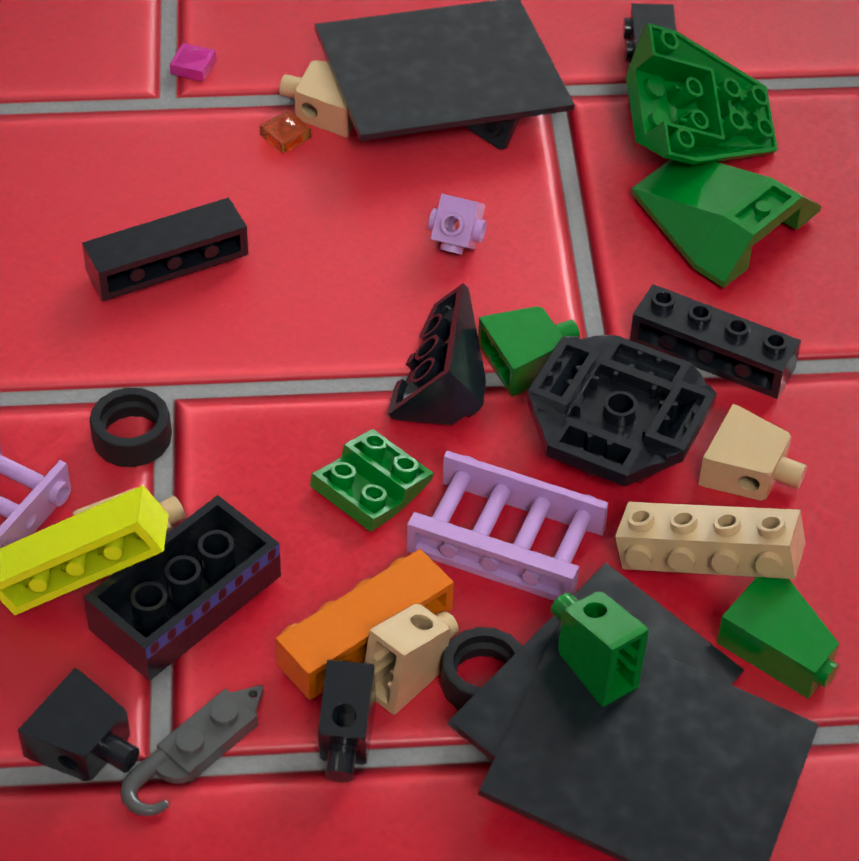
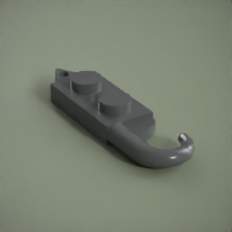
(194, 745)

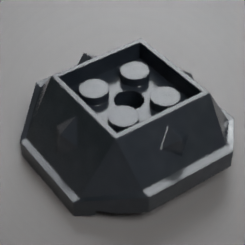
(618, 407)

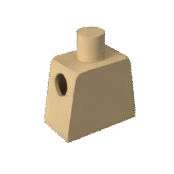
(318, 99)
(749, 457)
(408, 653)

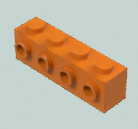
(343, 626)

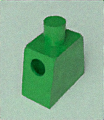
(520, 344)
(601, 644)

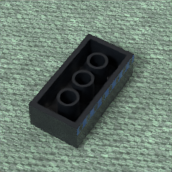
(181, 595)

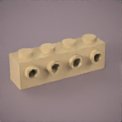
(711, 540)

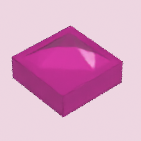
(193, 62)

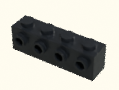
(165, 248)
(715, 341)

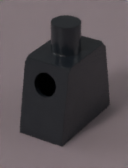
(346, 717)
(79, 730)

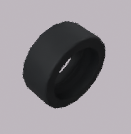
(135, 450)
(467, 645)

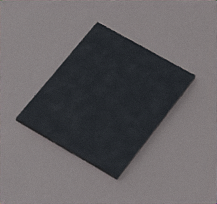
(441, 68)
(657, 774)

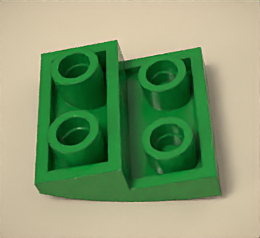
(371, 479)

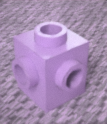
(443, 222)

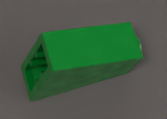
(780, 635)

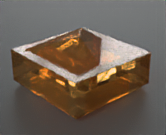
(285, 131)

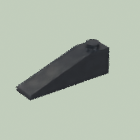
(446, 369)

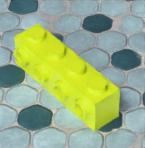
(82, 549)

